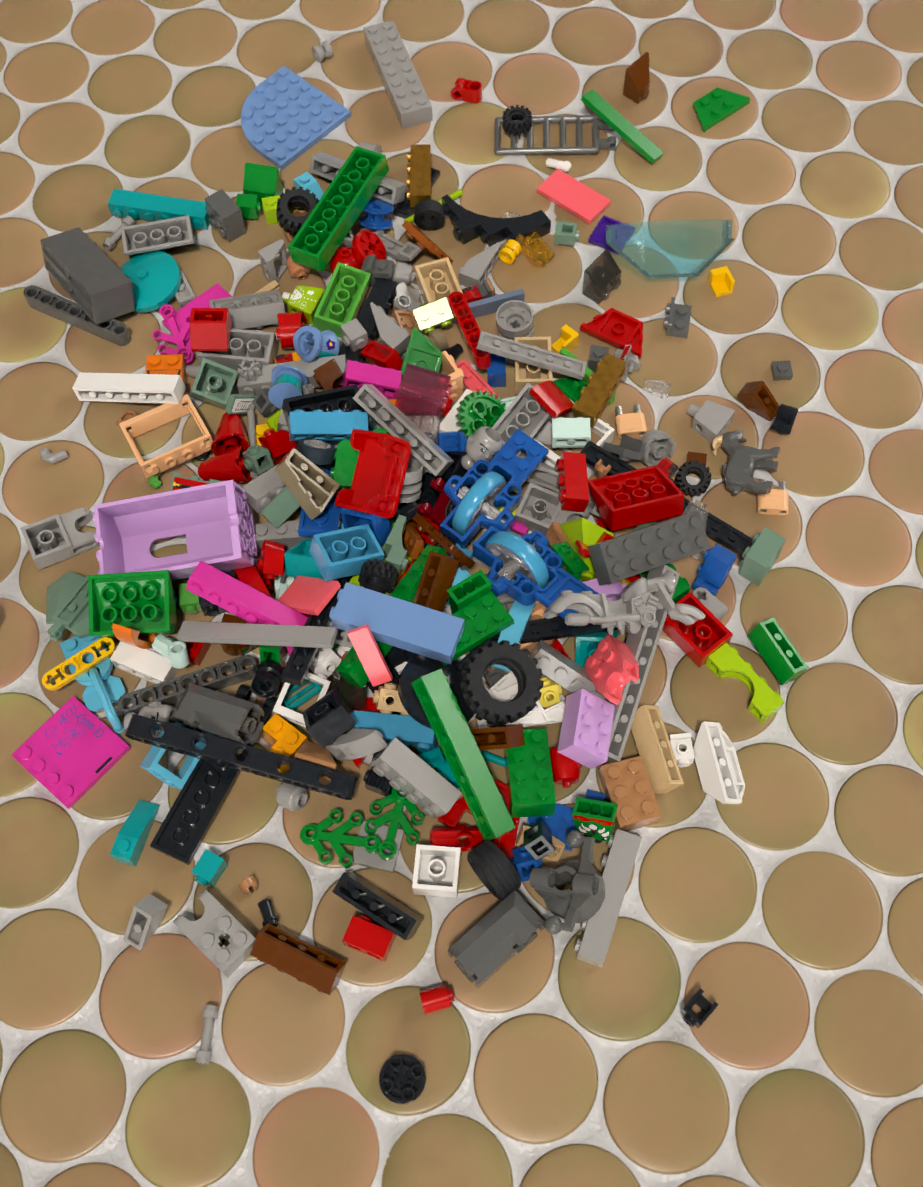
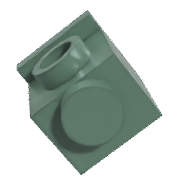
(566, 233)

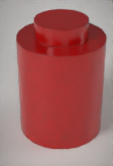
(436, 998)

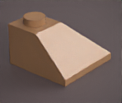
(314, 754)

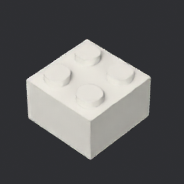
(436, 871)

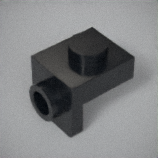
(785, 419)
(407, 510)

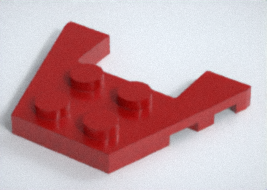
(508, 839)

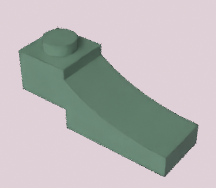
(394, 548)

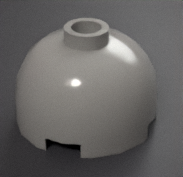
(657, 447)

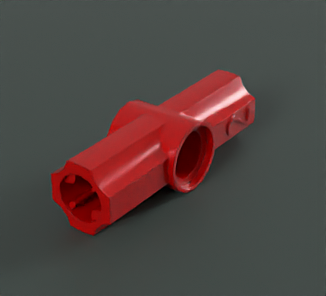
(450, 837)

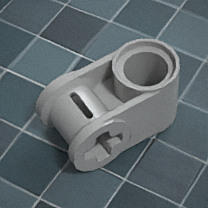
(714, 605)

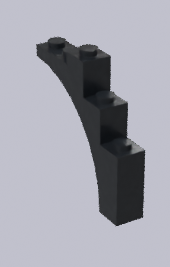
(492, 229)

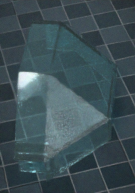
(670, 246)

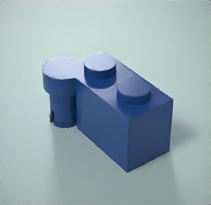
(714, 569)

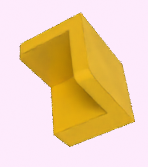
(721, 281)
(569, 339)

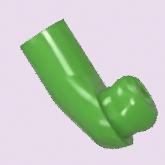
(154, 482)

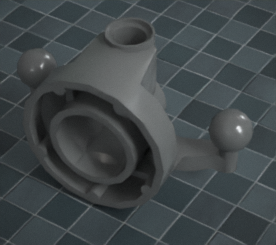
(587, 885)

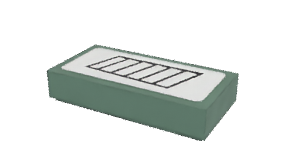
(240, 403)

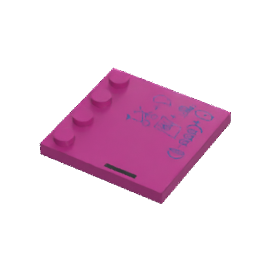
(71, 752)

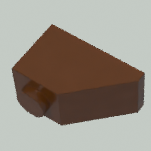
(759, 400)

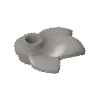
(407, 296)

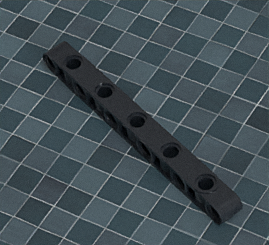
(225, 752)

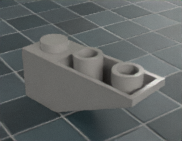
(389, 331)

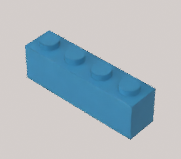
(326, 425)
(399, 726)

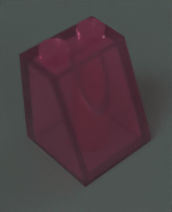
(422, 392)

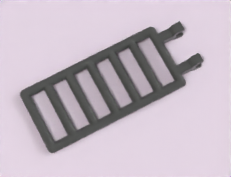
(546, 149)

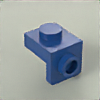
(451, 441)

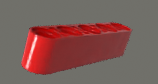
(468, 328)

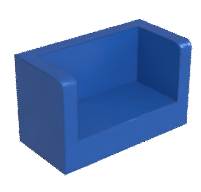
(496, 372)

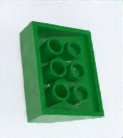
(131, 600)

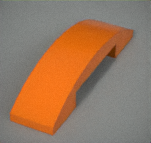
(132, 637)

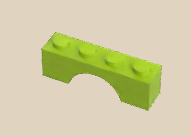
(728, 664)

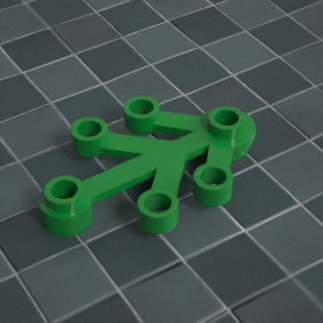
(394, 817)
(337, 838)

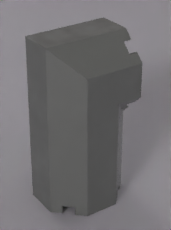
(219, 714)
(496, 938)

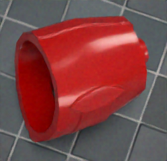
(564, 769)

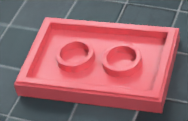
(309, 594)

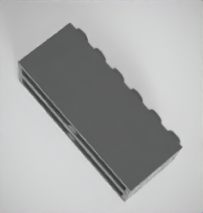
(88, 275)

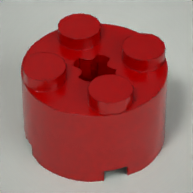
(288, 325)

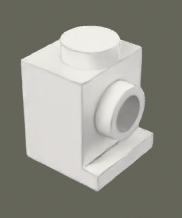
(681, 741)

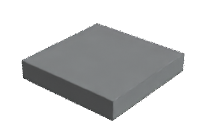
(363, 858)

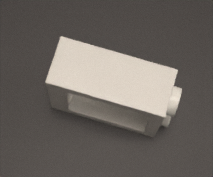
(291, 715)

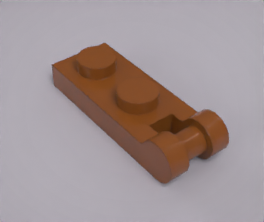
(412, 541)

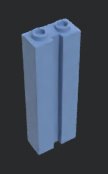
(398, 622)

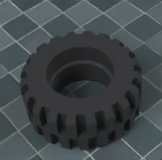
(524, 671)

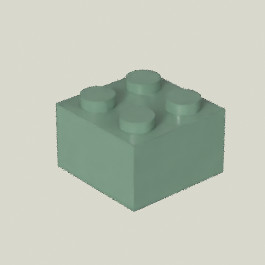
(213, 383)
(761, 555)

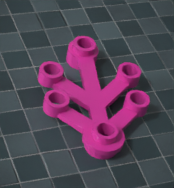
(177, 338)

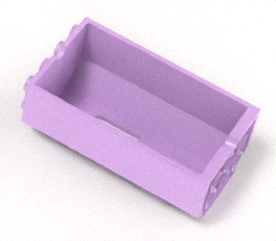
(210, 515)

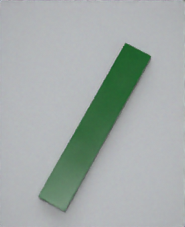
(622, 126)

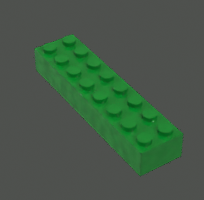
(338, 208)

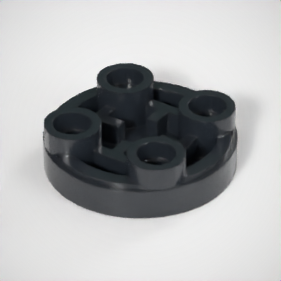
(402, 1079)

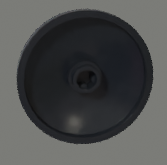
(417, 668)

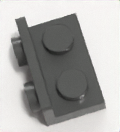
(678, 320)

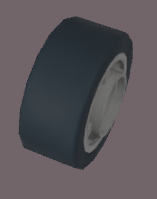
(316, 450)

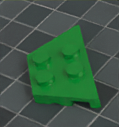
(718, 106)
(422, 353)

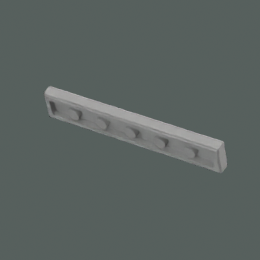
(531, 355)

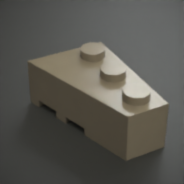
(306, 482)

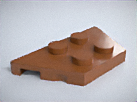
(423, 241)

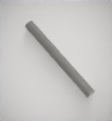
(251, 434)

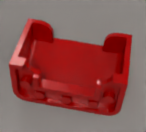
(377, 474)

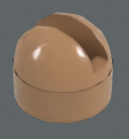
(247, 883)

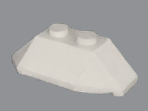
(718, 764)

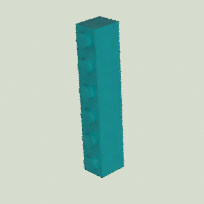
(157, 207)

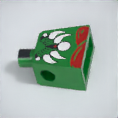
(594, 818)

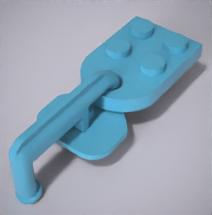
(101, 687)

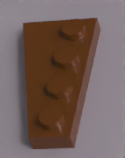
(437, 537)

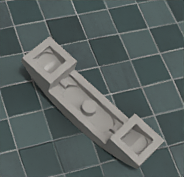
(395, 248)

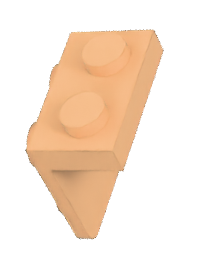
(457, 375)

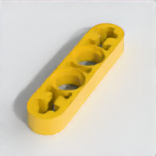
(77, 660)

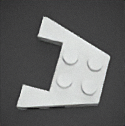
(507, 689)

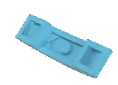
(514, 633)

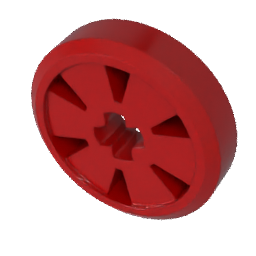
(366, 244)

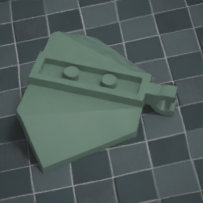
(68, 606)

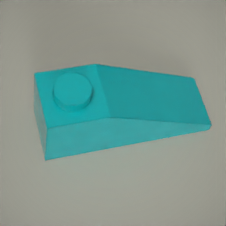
(134, 833)

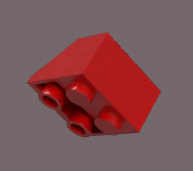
(210, 329)

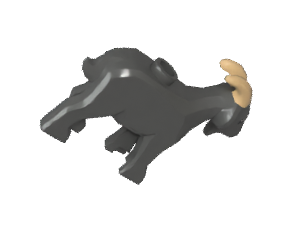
(743, 462)

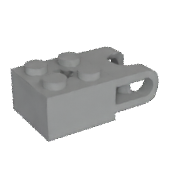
(539, 498)
(59, 537)
(211, 932)

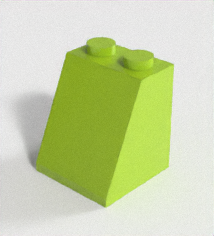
(588, 533)

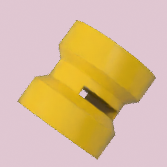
(510, 251)

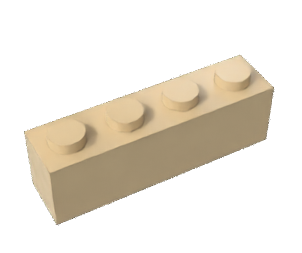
(655, 750)

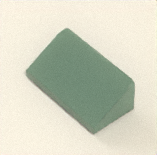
(280, 508)

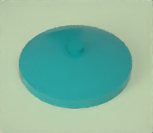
(154, 279)

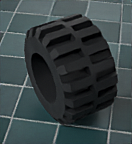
(291, 199)

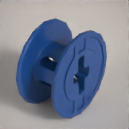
(376, 215)

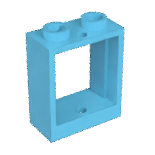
(176, 781)

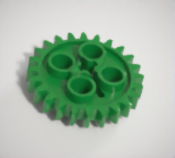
(484, 404)

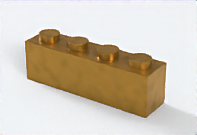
(419, 172)
(600, 389)

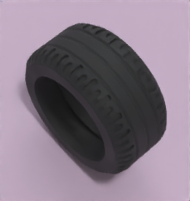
(494, 869)

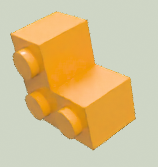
(285, 738)

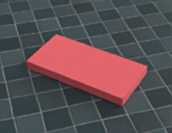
(573, 196)

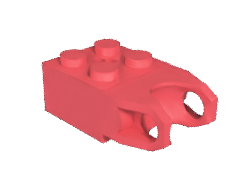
(612, 668)

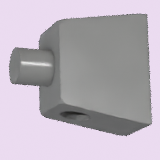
(710, 419)

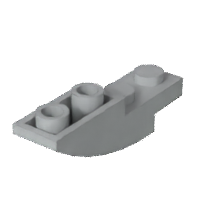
(357, 744)

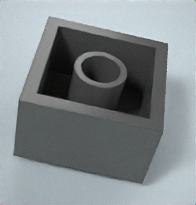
(225, 216)

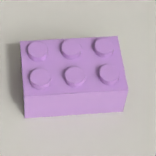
(586, 728)

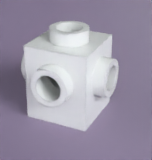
(325, 661)

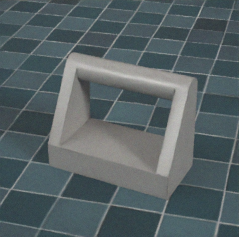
(268, 255)

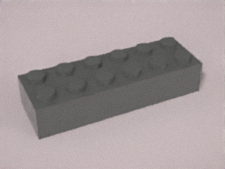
(648, 548)

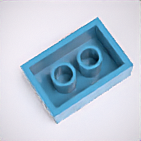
(344, 551)

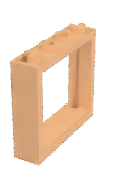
(158, 417)

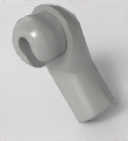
(52, 457)

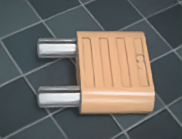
(630, 424)
(775, 502)

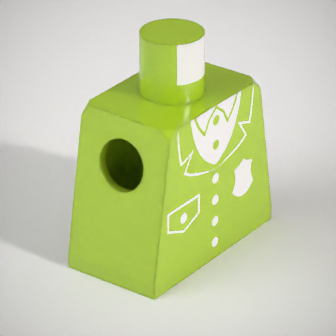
(304, 300)

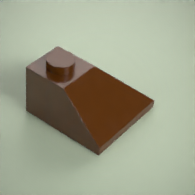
(637, 79)

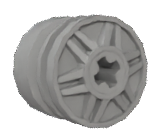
(515, 320)
(412, 482)

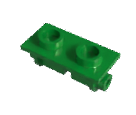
(569, 557)

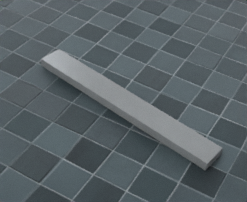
(257, 634)

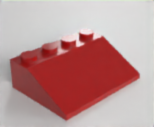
(636, 497)

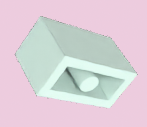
(570, 432)

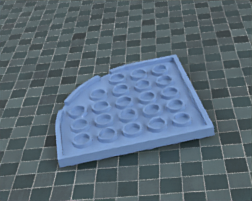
(288, 117)

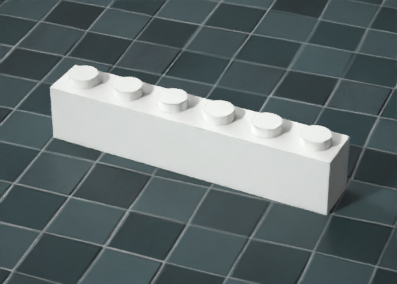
(129, 388)

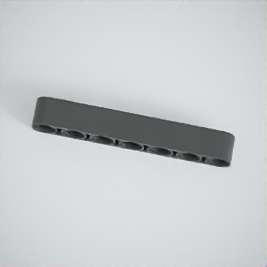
(72, 314)
(197, 677)

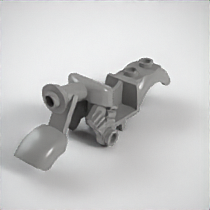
(628, 613)

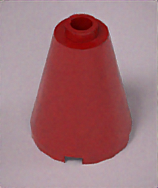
(229, 434)
(226, 467)

